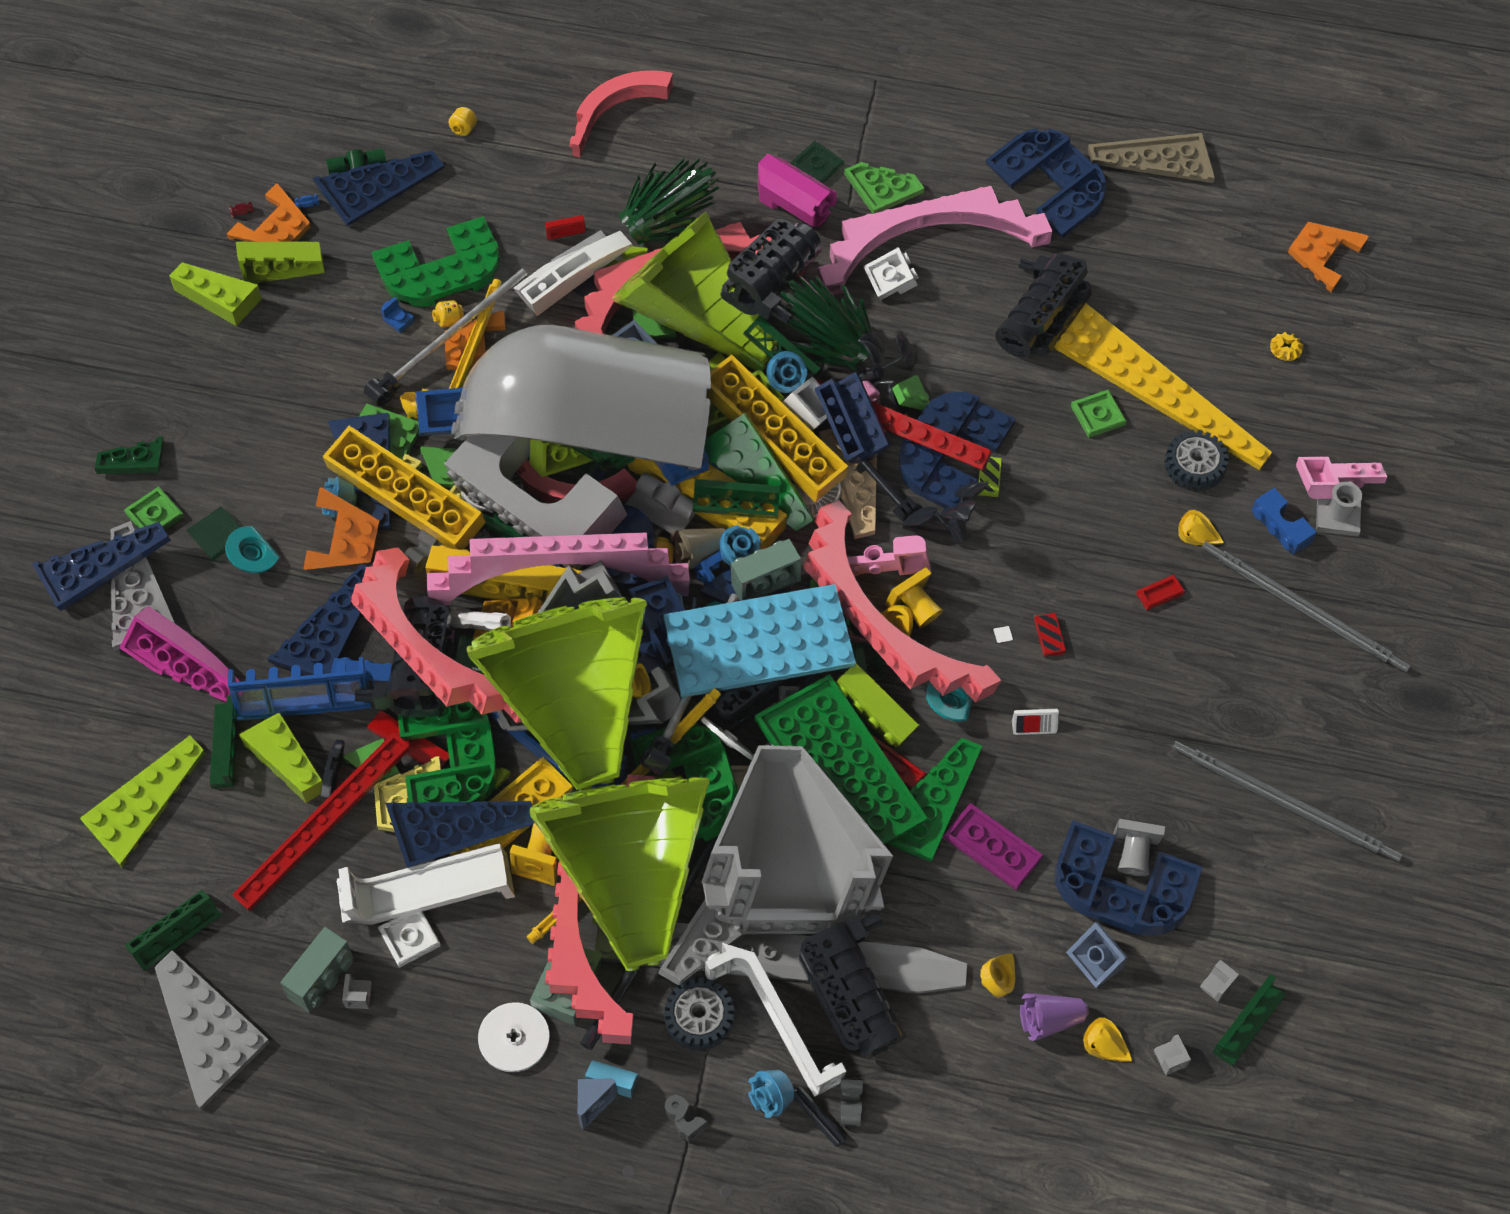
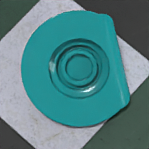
(250, 550)
(952, 706)

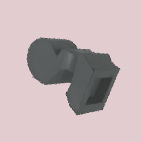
(419, 555)
(851, 1104)
(678, 1110)

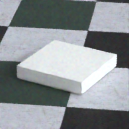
(409, 937)

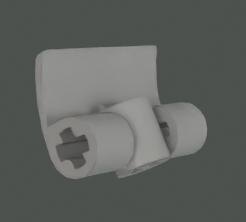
(662, 503)

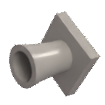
(1342, 512)
(1137, 843)

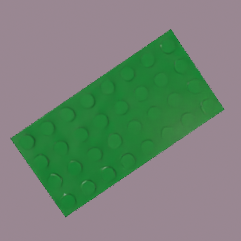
(846, 752)

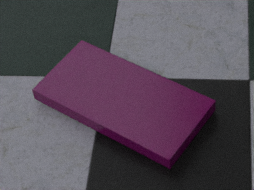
(993, 846)

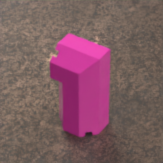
(794, 191)

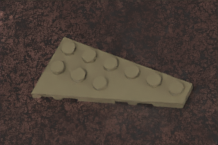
(1168, 156)

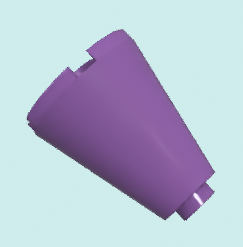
(1050, 1014)

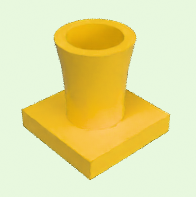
(913, 595)
(536, 860)

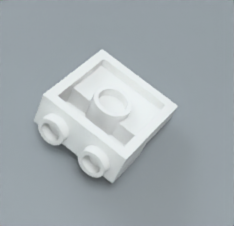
(891, 274)

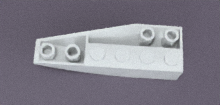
(566, 273)

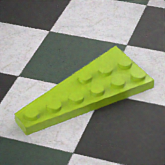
(136, 806)

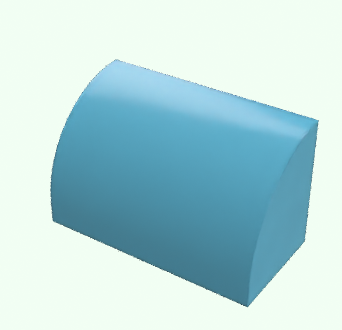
(625, 1080)

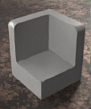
(1219, 980)
(356, 993)
(1172, 1055)

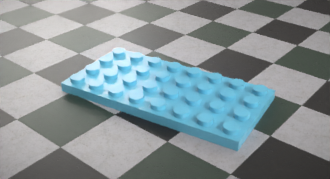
(758, 640)

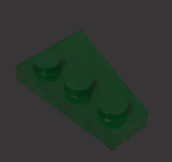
(136, 459)

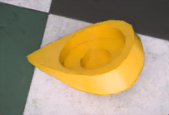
(1198, 528)
(900, 617)
(641, 682)
(999, 975)
(1106, 1040)

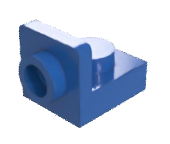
(395, 315)
(706, 567)

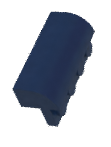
(852, 418)

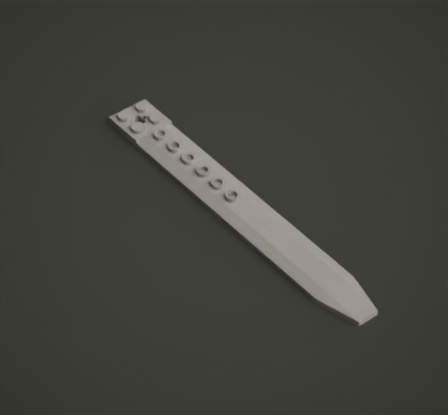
(893, 966)

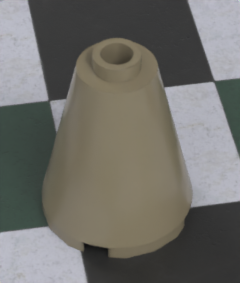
(695, 545)

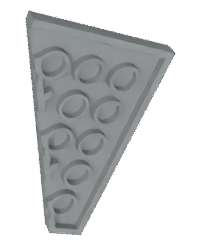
(209, 1031)

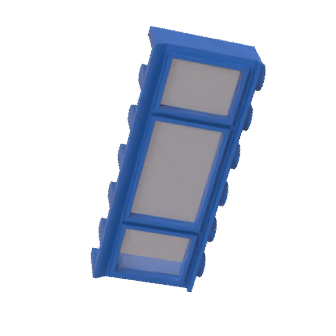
(298, 693)

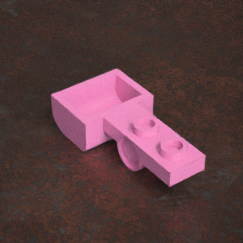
(1321, 476)
(908, 558)

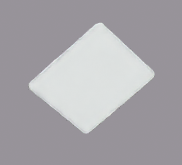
(1003, 634)

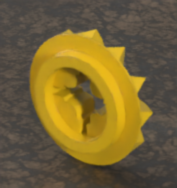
(1286, 353)

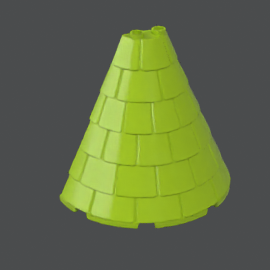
(683, 293)
(570, 681)
(628, 857)

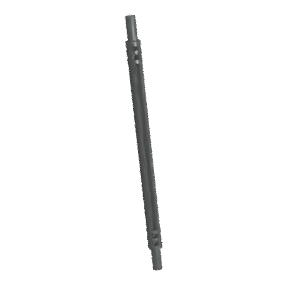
(1306, 607)
(1287, 801)

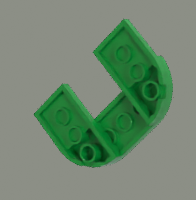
(422, 284)
(470, 755)
(702, 757)

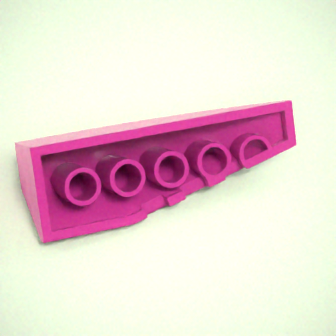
(174, 652)

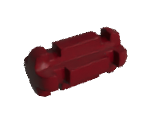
(241, 209)

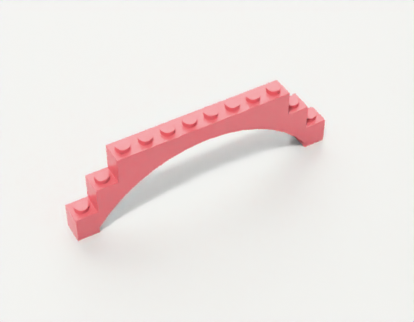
(610, 279)
(907, 658)
(445, 677)
(570, 968)

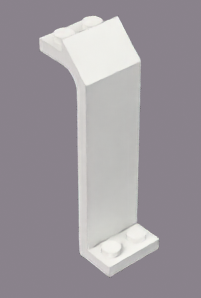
(424, 886)
(746, 961)

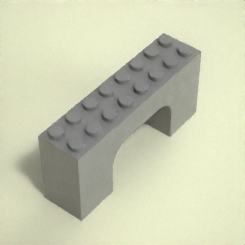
(485, 470)

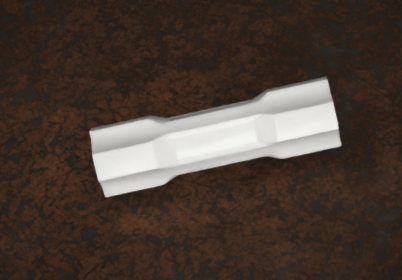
(478, 620)

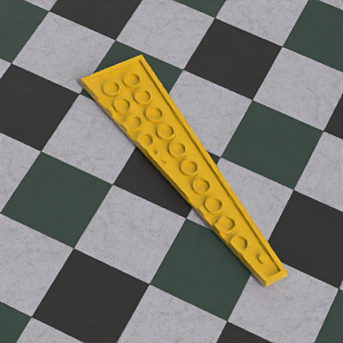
(1123, 362)

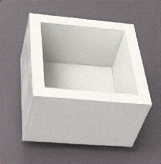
(806, 404)

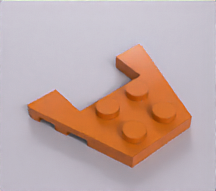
(283, 225)
(1317, 245)
(456, 344)
(352, 537)

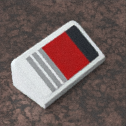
(1035, 721)

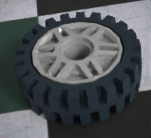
(1202, 473)
(702, 1031)

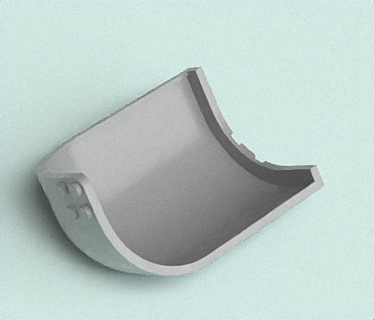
(590, 394)

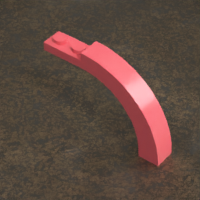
(616, 90)
(553, 491)

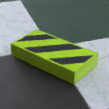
(992, 475)

